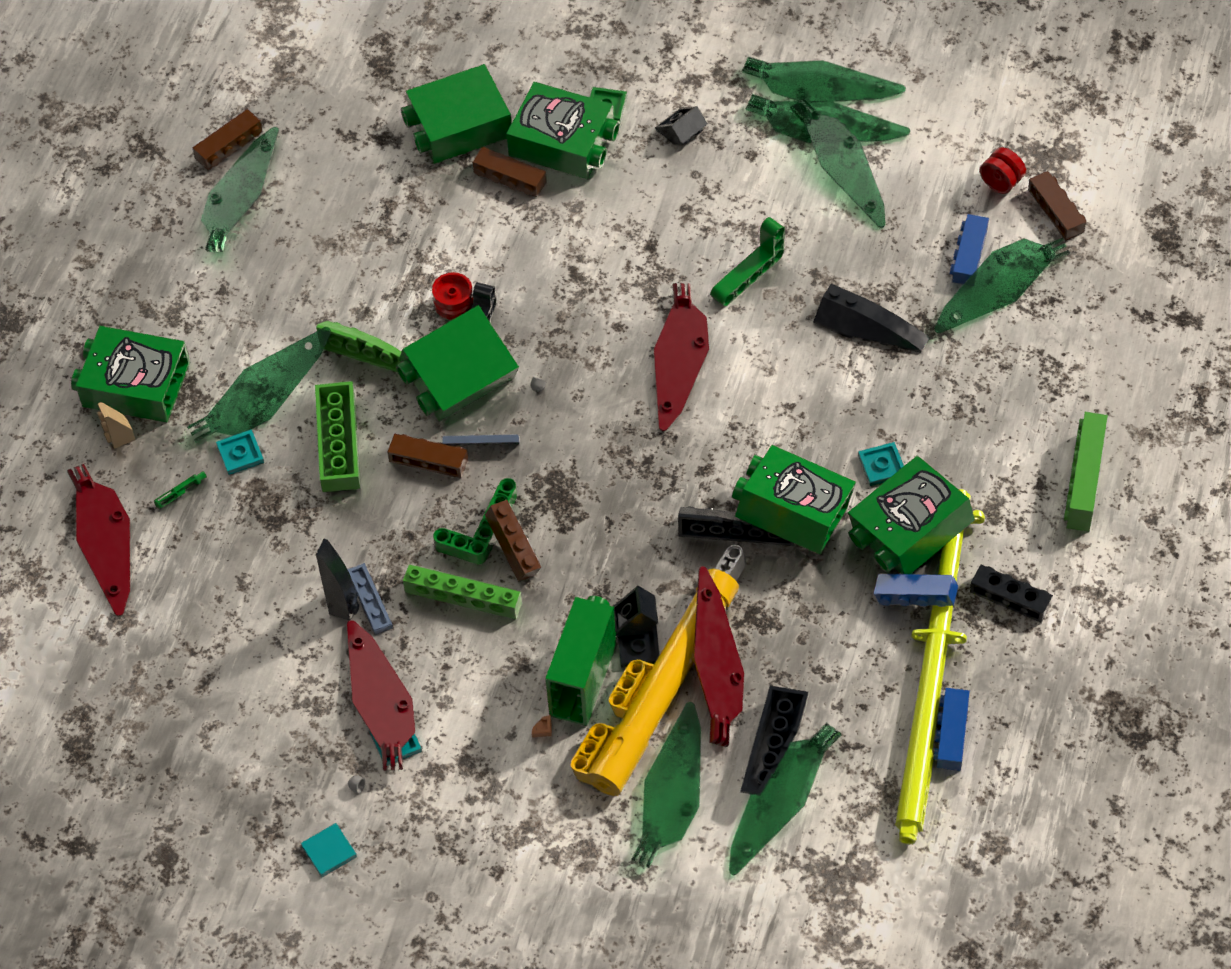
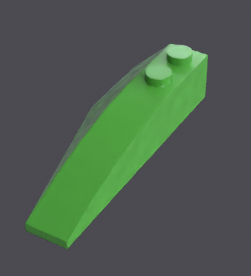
(360, 346)

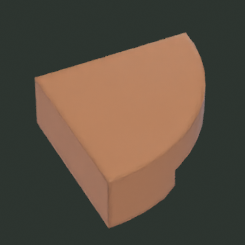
(542, 727)

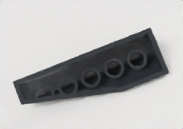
(861, 318)
(722, 526)
(336, 583)
(775, 733)

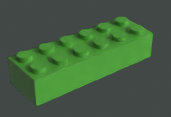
(337, 436)
(1085, 471)

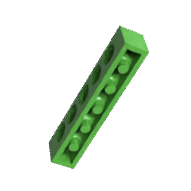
(462, 591)

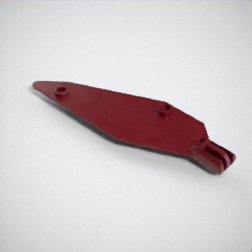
(679, 355)
(103, 536)
(717, 660)
(379, 695)

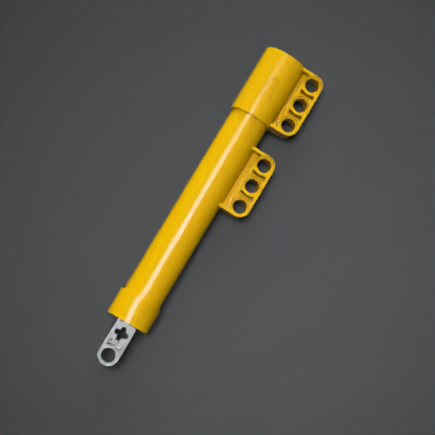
(646, 694)

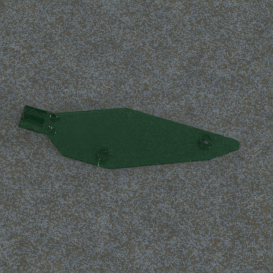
(820, 81)
(862, 125)
(843, 159)
(237, 190)
(999, 281)
(262, 388)
(672, 787)
(781, 798)

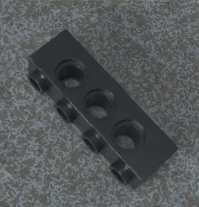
(1015, 601)

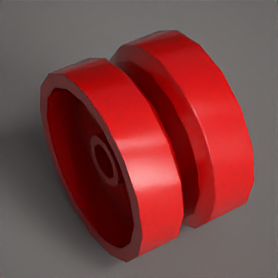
(1002, 170)
(452, 295)

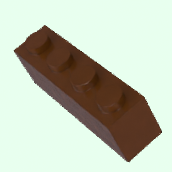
(227, 139)
(509, 172)
(1057, 205)
(427, 455)
(512, 540)

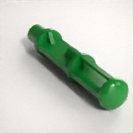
(179, 490)

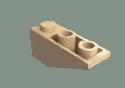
(115, 426)

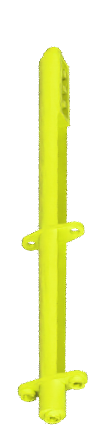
(919, 755)

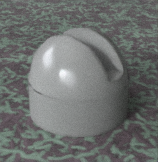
(537, 384)
(356, 783)

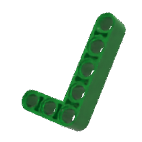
(753, 266)
(477, 542)

